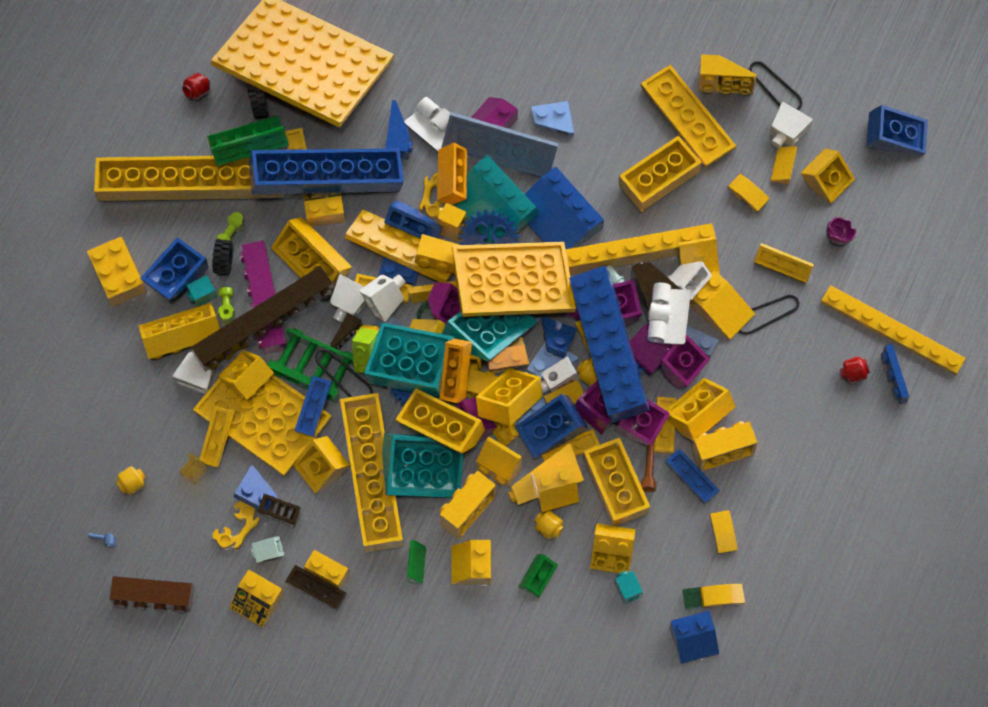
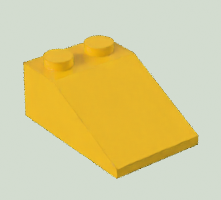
(722, 306)

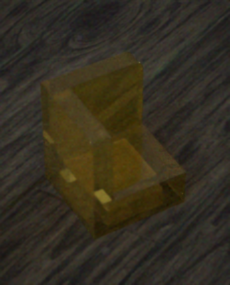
(193, 469)

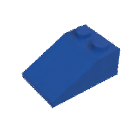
(896, 131)
(175, 269)
(551, 426)

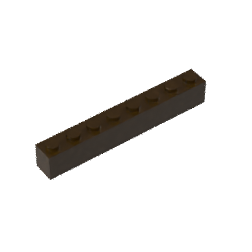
(262, 319)

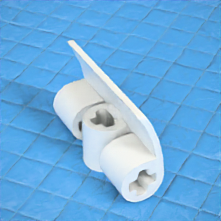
(429, 122)
(668, 314)

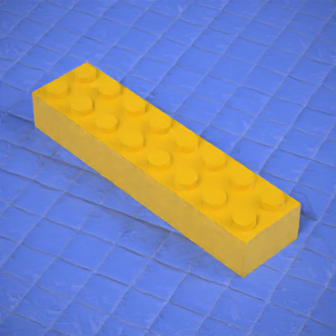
(364, 440)

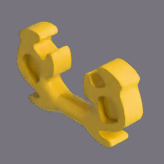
(431, 209)
(246, 513)

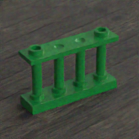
(241, 140)
(296, 375)

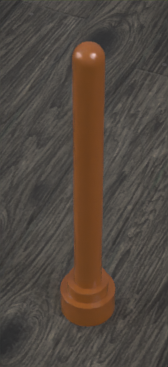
(648, 483)

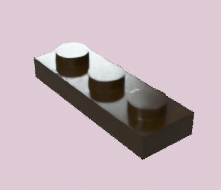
(316, 588)

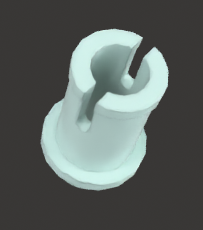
(616, 278)

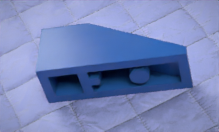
(398, 133)
(411, 220)

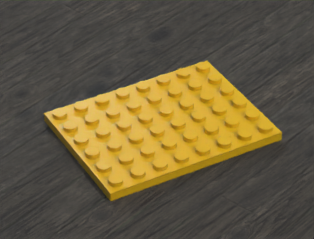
(303, 60)

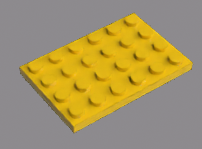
(513, 279)
(264, 422)

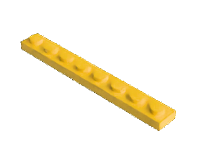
(893, 330)

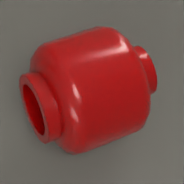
(196, 86)
(855, 369)

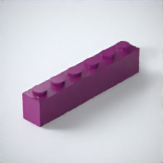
(261, 289)

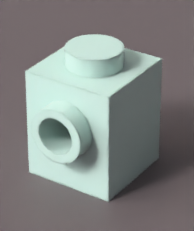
(267, 549)

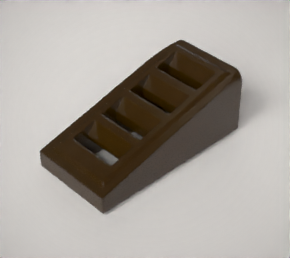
(346, 331)
(275, 516)

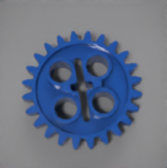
(472, 237)

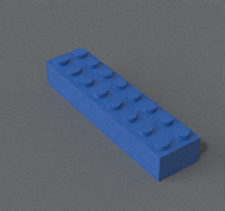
(325, 171)
(609, 344)

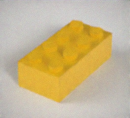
(659, 173)
(616, 482)

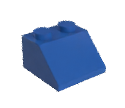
(694, 637)

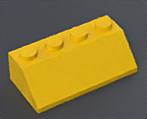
(306, 250)
(178, 330)
(440, 421)

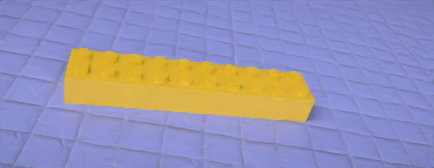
(172, 179)

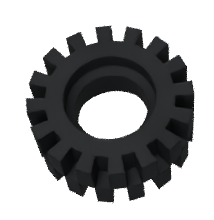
(257, 101)
(222, 256)

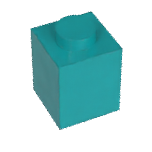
(201, 291)
(628, 587)

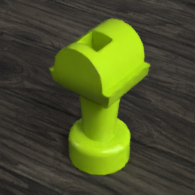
(235, 225)
(226, 311)

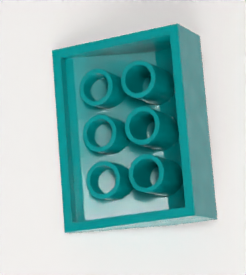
(492, 189)
(489, 333)
(407, 359)
(420, 466)

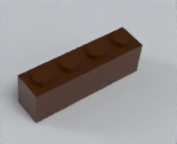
(151, 594)

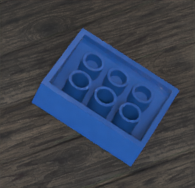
(562, 211)

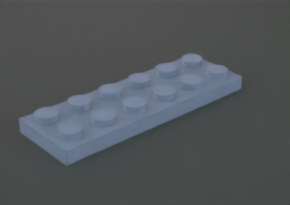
(501, 144)

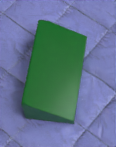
(416, 563)
(538, 575)

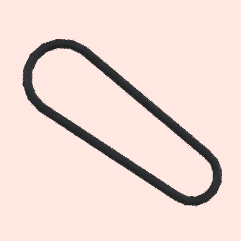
(759, 62)
(775, 319)
(346, 366)

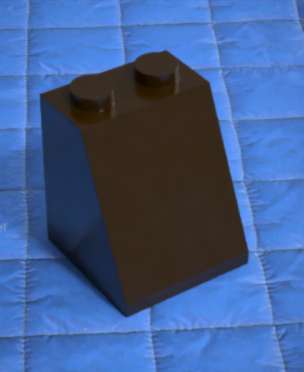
(645, 277)

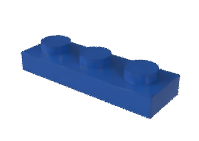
(895, 374)
(313, 406)
(692, 476)

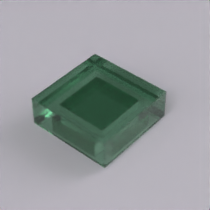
(692, 598)

